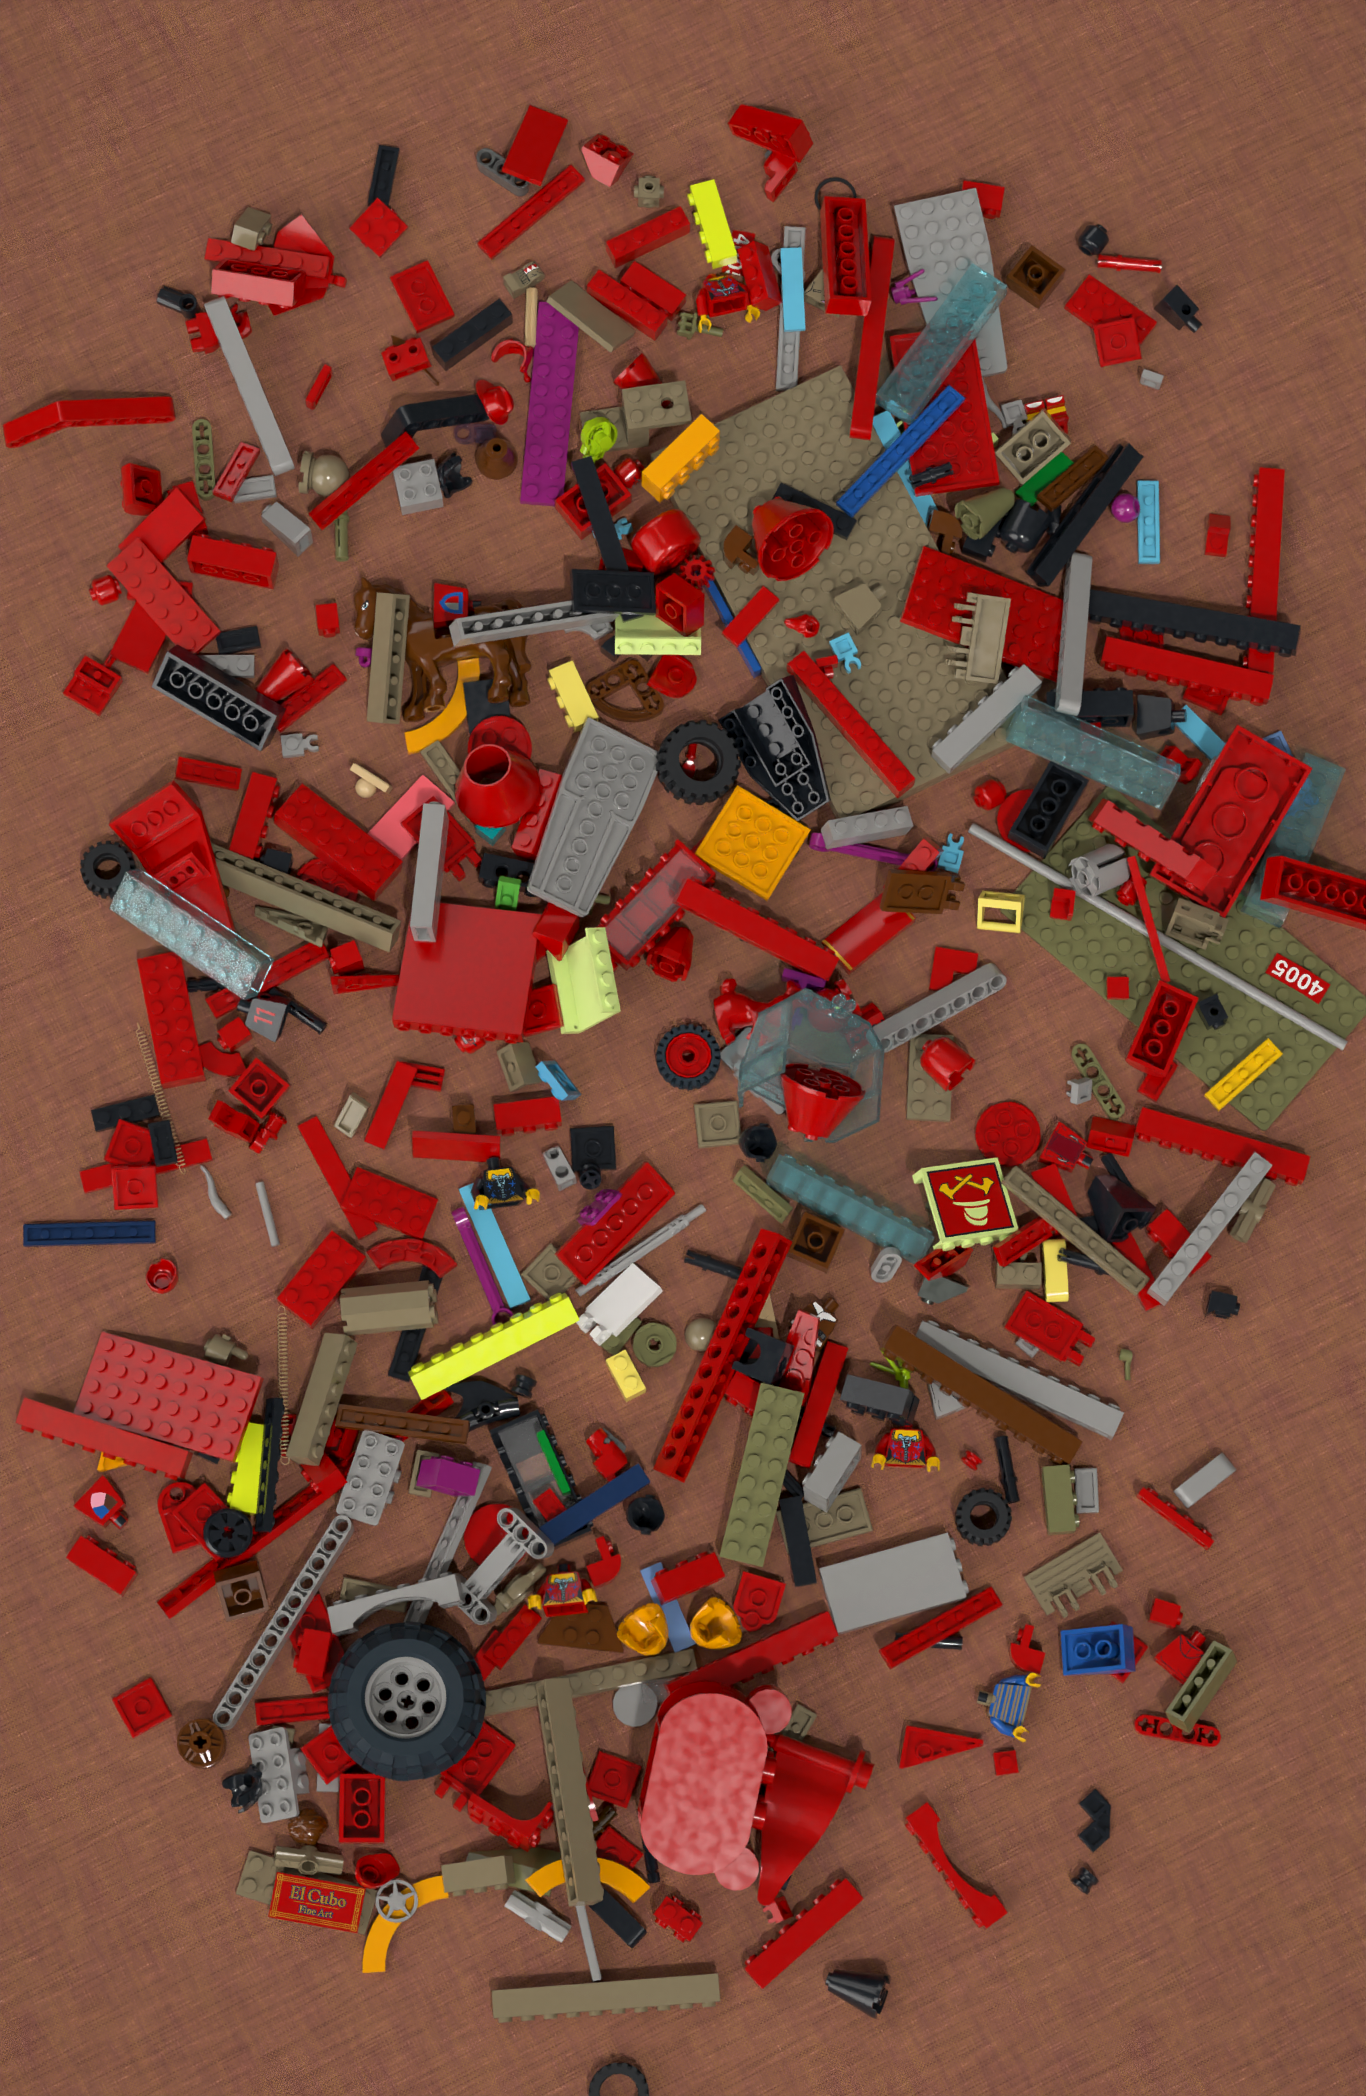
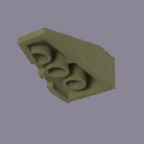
(523, 1862)

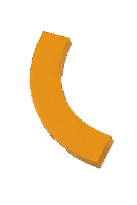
(451, 717)
(610, 1873)
(382, 1930)

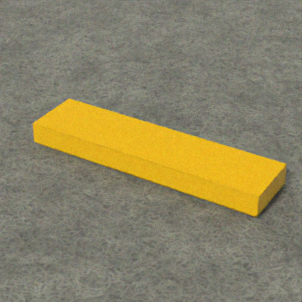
(1243, 1074)

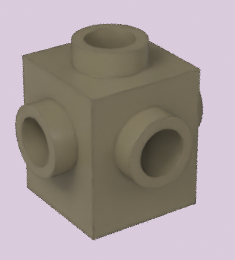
(648, 192)

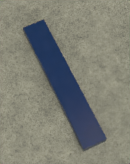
(89, 1233)
(594, 1505)

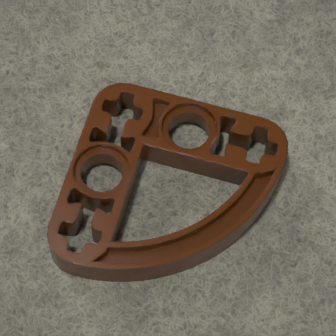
(625, 680)

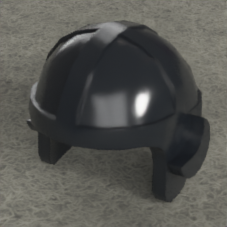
(758, 1142)
(645, 1514)

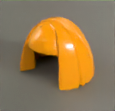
(715, 1625)
(645, 1630)

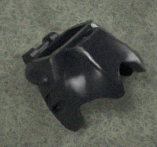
(450, 476)
(243, 1791)

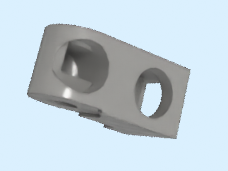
(559, 1168)

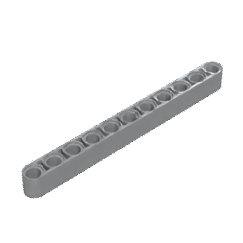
(283, 1633)

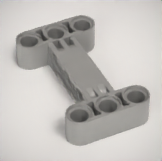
(500, 1563)

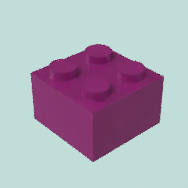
(448, 1476)

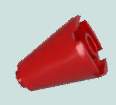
(639, 374)
(284, 677)

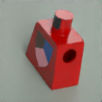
(102, 1504)

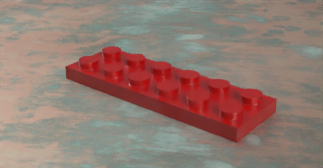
(163, 598)
(596, 1245)

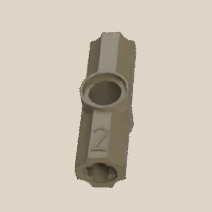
(1252, 1211)
(308, 1860)

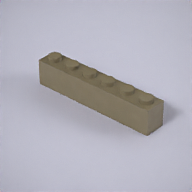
(388, 658)
(321, 1399)

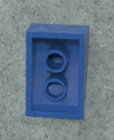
(1098, 1650)

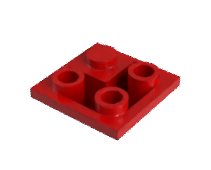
(606, 159)

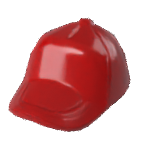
(376, 1870)

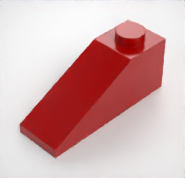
(943, 1263)

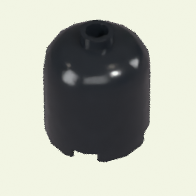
(1023, 527)

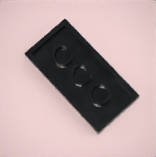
(612, 592)

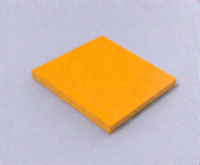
(752, 843)

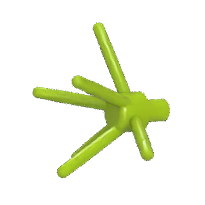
(900, 1373)

